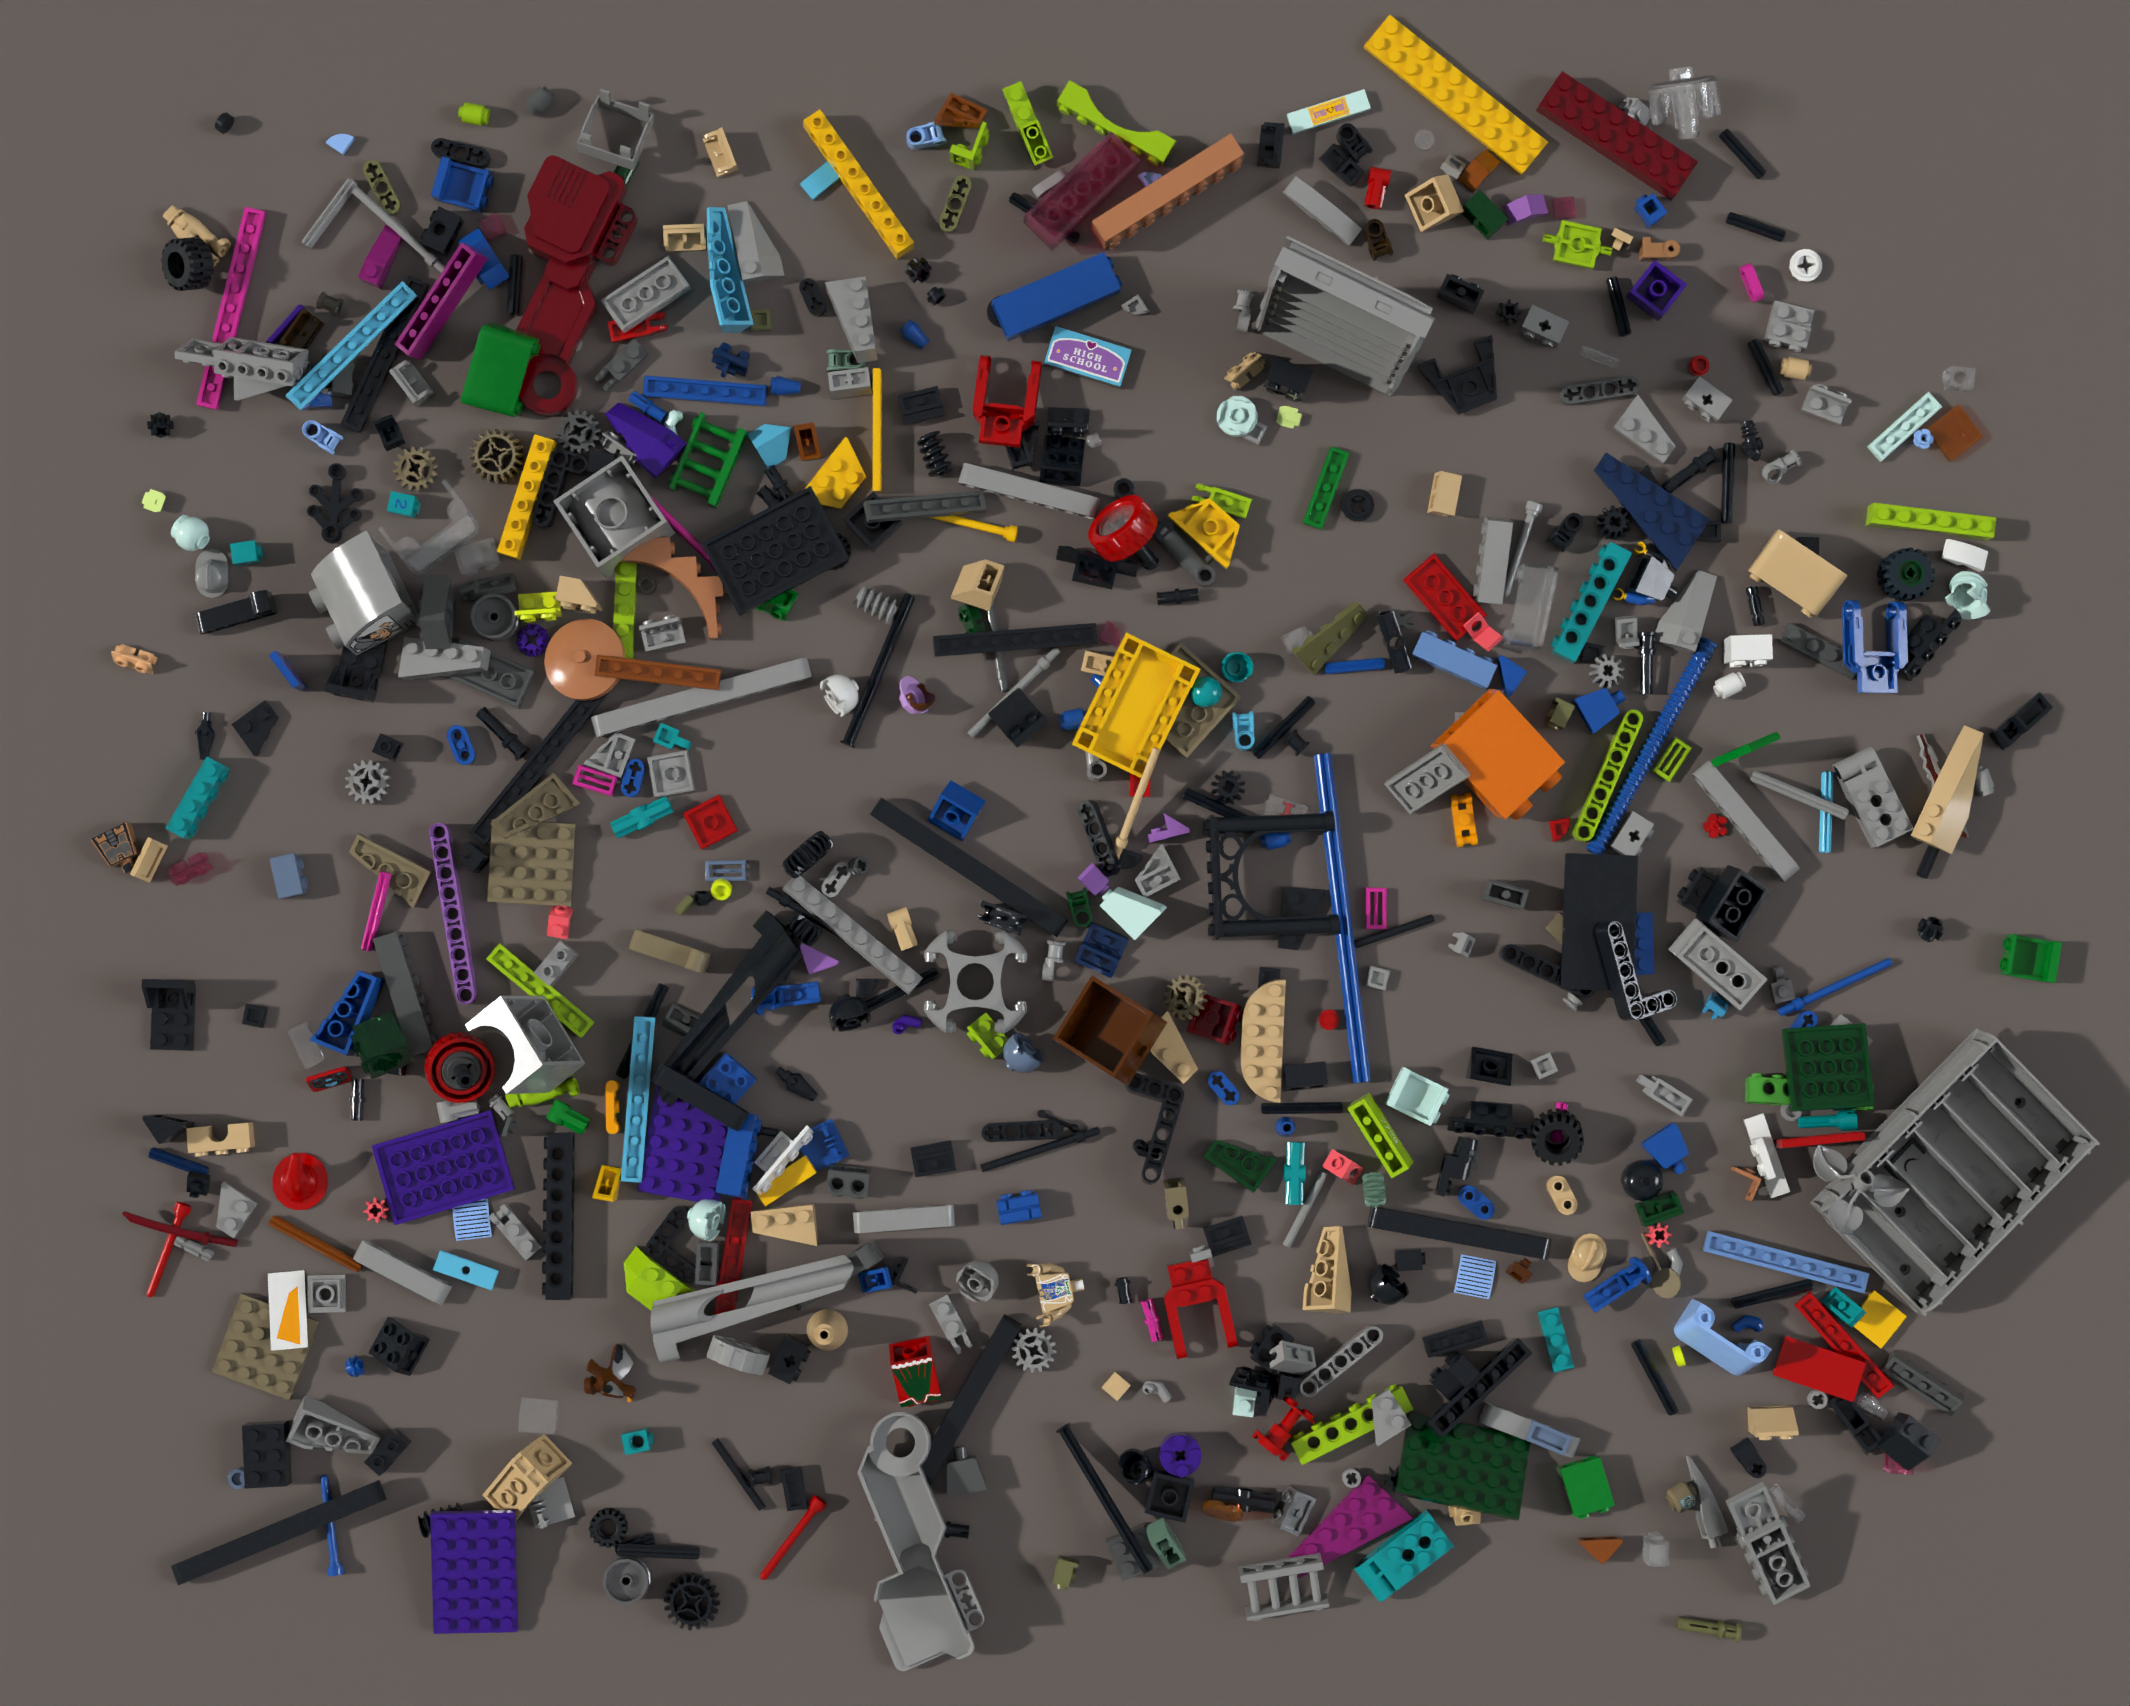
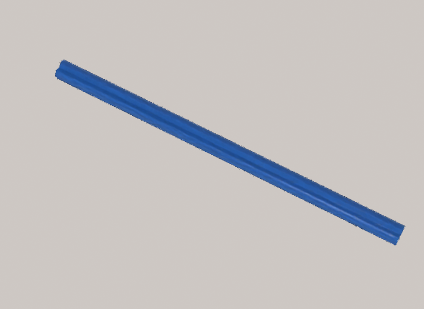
(1341, 906)

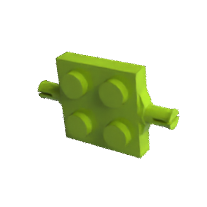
(1577, 244)

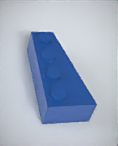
(351, 1009)
(738, 1159)

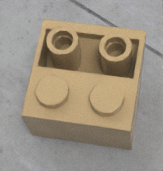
(978, 584)
(575, 593)
(1772, 1421)

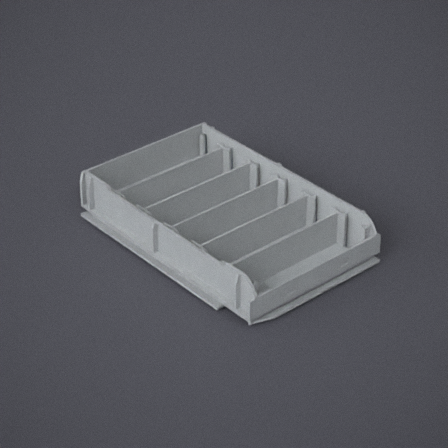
(1342, 317)
(1974, 1157)

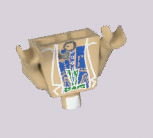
(1054, 1290)

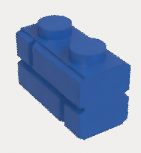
(1018, 1208)

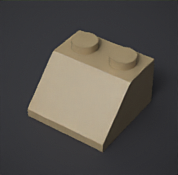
(1434, 202)

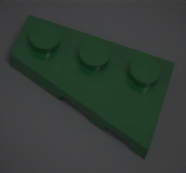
(1240, 1164)

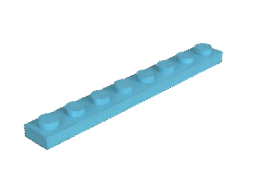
(351, 346)
(637, 1099)

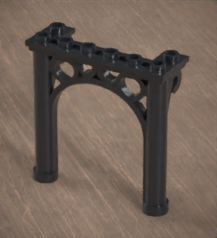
(1263, 925)

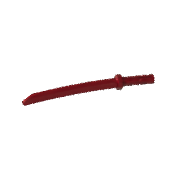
(194, 1235)

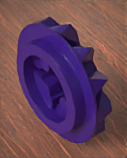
(531, 649)

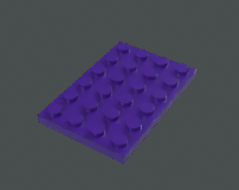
(682, 1151)
(443, 1167)
(474, 1571)

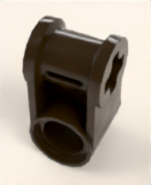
(1377, 241)

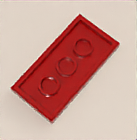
(1443, 596)
(1819, 1139)
(1819, 1368)

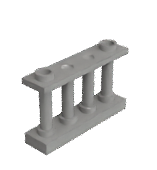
(1283, 1567)

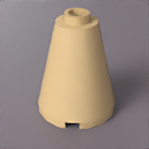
(833, 1324)

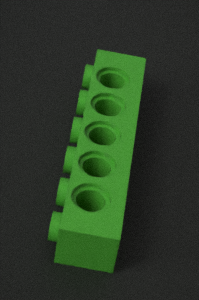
(1756, 1095)

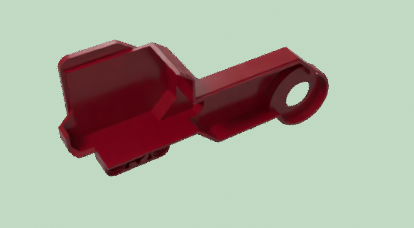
(572, 230)

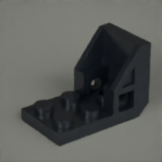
(358, 674)
(171, 1013)

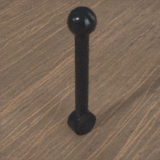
(1042, 1114)

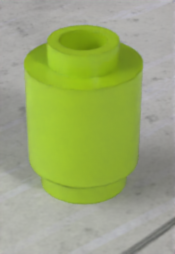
(474, 114)

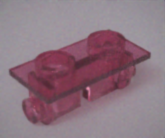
(181, 873)

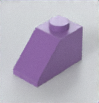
(1094, 880)

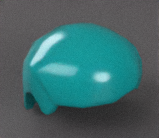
(1237, 667)
(1206, 691)

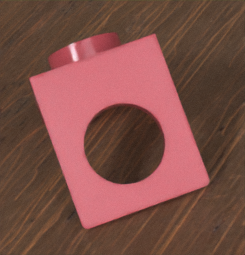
(1485, 635)
(1342, 1167)

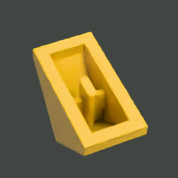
(607, 1183)

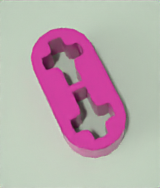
(1751, 282)

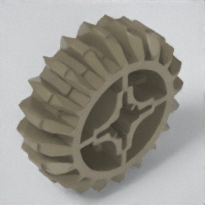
(505, 453)

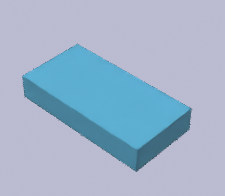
(820, 181)

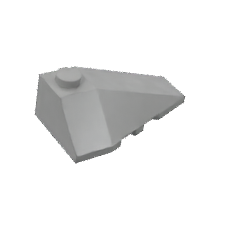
(754, 249)

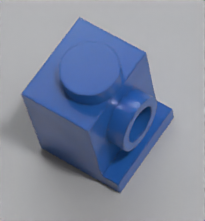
(1658, 211)

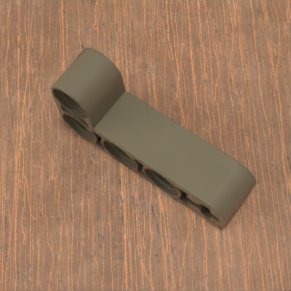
(670, 951)

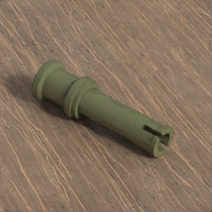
(1720, 1632)

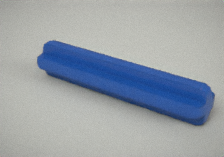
(1354, 665)

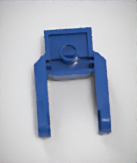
(1875, 669)

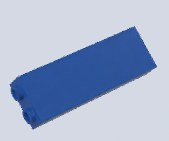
(1056, 296)

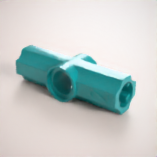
(641, 817)
(1294, 1173)

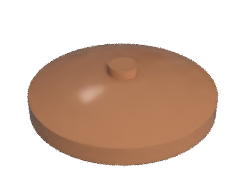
(573, 657)

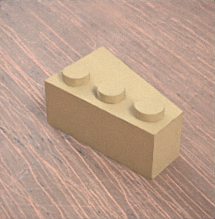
(1173, 1052)
(788, 1223)

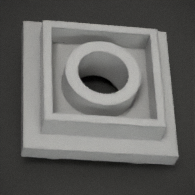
(335, 1284)

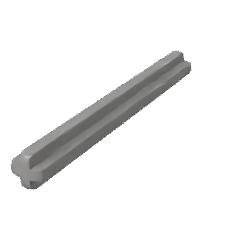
(1799, 795)

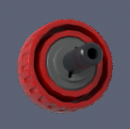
(459, 1067)

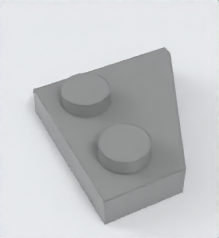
(1157, 873)
(1387, 1417)

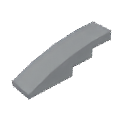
(1322, 210)

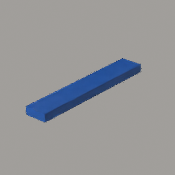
(705, 391)

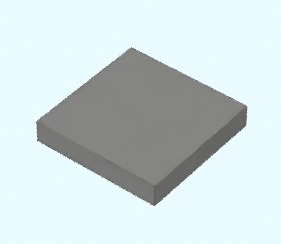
(671, 774)

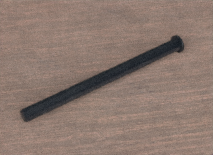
(878, 670)
(1105, 1498)

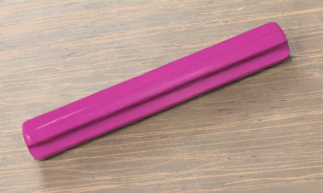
(376, 910)

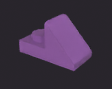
(1173, 827)

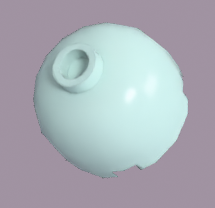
(705, 1218)

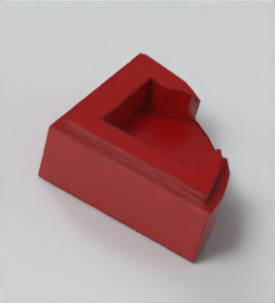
(1559, 828)

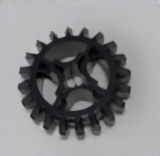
(807, 854)
(676, 1611)

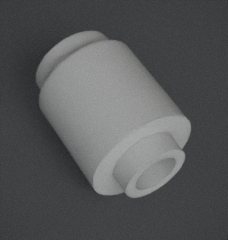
(1983, 782)

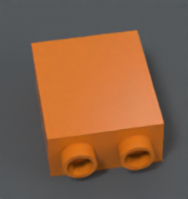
(1502, 755)

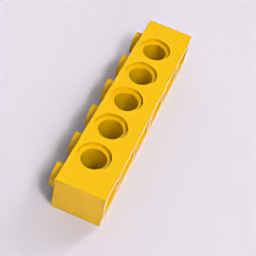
(525, 498)

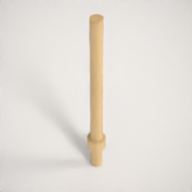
(1121, 840)

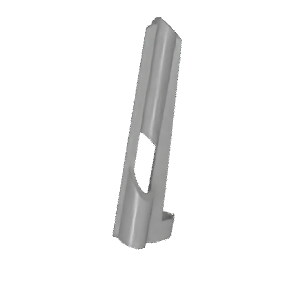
(684, 1317)

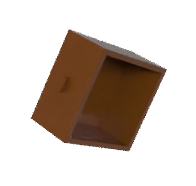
(1110, 1030)

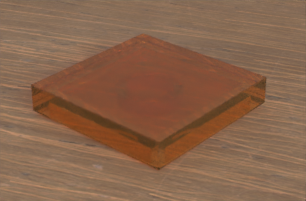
(1954, 433)

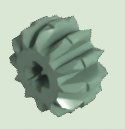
(1373, 1189)

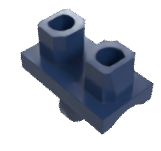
(729, 363)

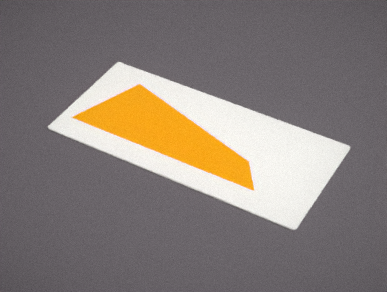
(287, 1310)

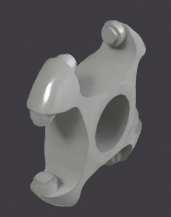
(957, 1000)

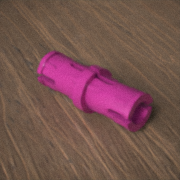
(1152, 1319)

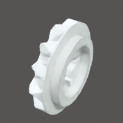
(1811, 258)

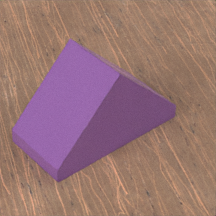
(1525, 208)
(816, 960)

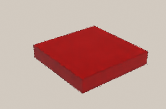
(710, 822)

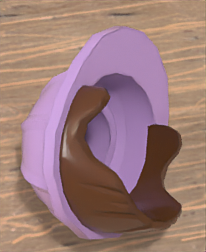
(914, 696)

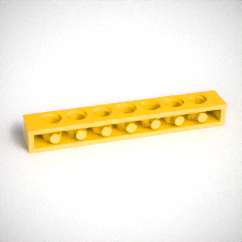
(858, 184)

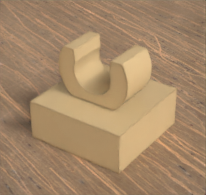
(1620, 238)

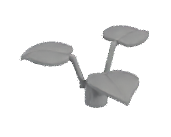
(1843, 1215)

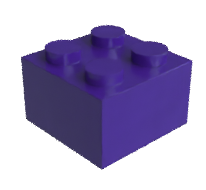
(1656, 290)

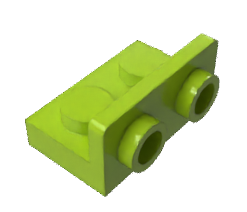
(984, 1032)

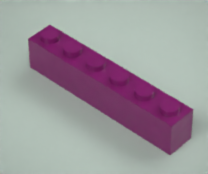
(441, 301)

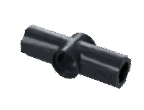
(1397, 653)
(1245, 1499)

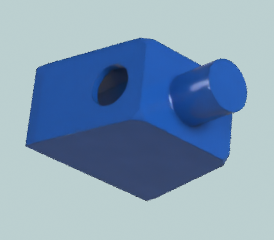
(1598, 708)
(1667, 1148)

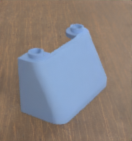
(1695, 1331)

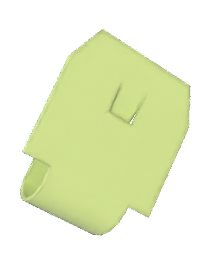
(1288, 417)
(153, 500)

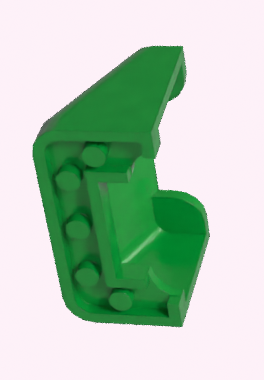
(499, 369)

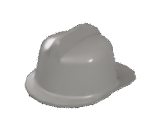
(211, 573)

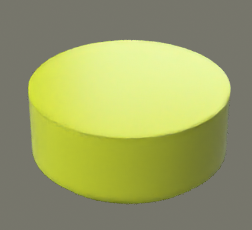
(721, 889)
(1678, 1356)

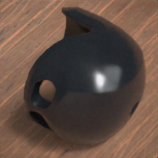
(1132, 1462)

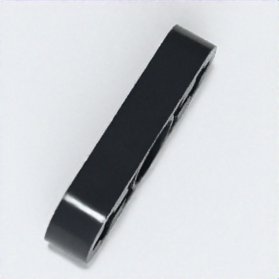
(456, 145)

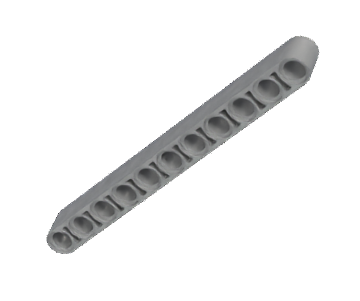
(698, 699)

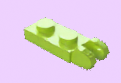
(1230, 502)

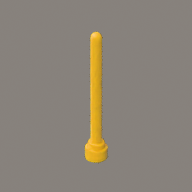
(1009, 532)

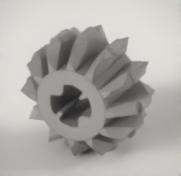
(1614, 673)

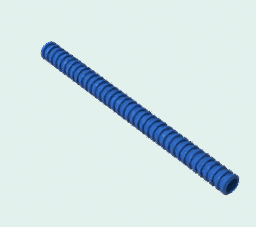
(1652, 746)

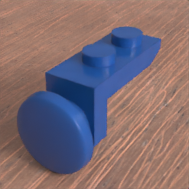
(790, 995)
(1618, 1284)

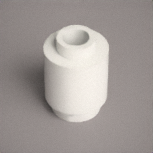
(1729, 685)

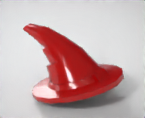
(300, 1181)

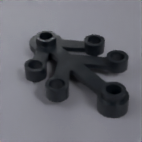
(334, 508)

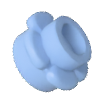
(1918, 438)

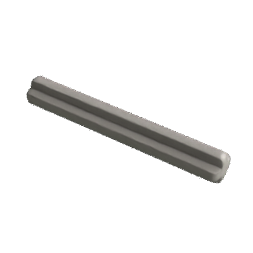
(329, 213)

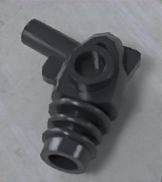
(1752, 444)

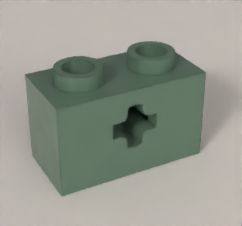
(1165, 1543)

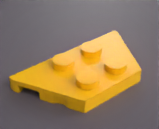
(838, 477)
(1209, 528)

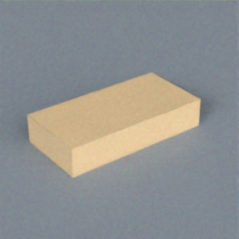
(148, 860)

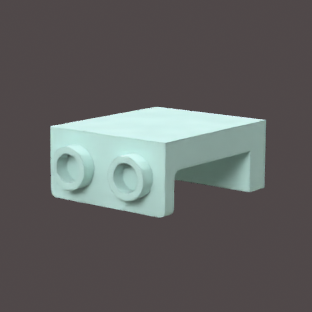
(1417, 1096)

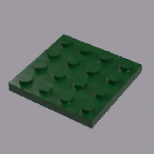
(1828, 1067)

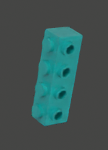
(198, 798)

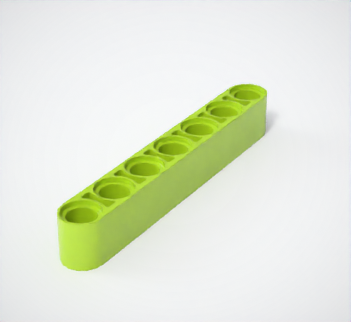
(1609, 765)

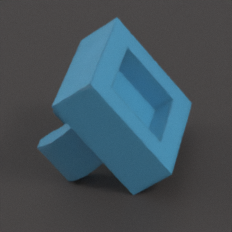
(1716, 1004)

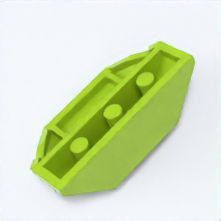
(649, 1280)

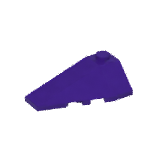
(650, 441)

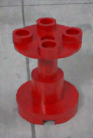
(1279, 1433)

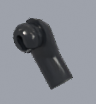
(1141, 1149)

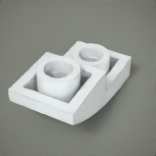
(1964, 554)

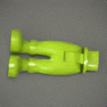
(570, 1086)

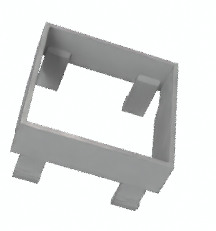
(584, 143)

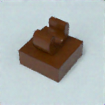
(1519, 1270)

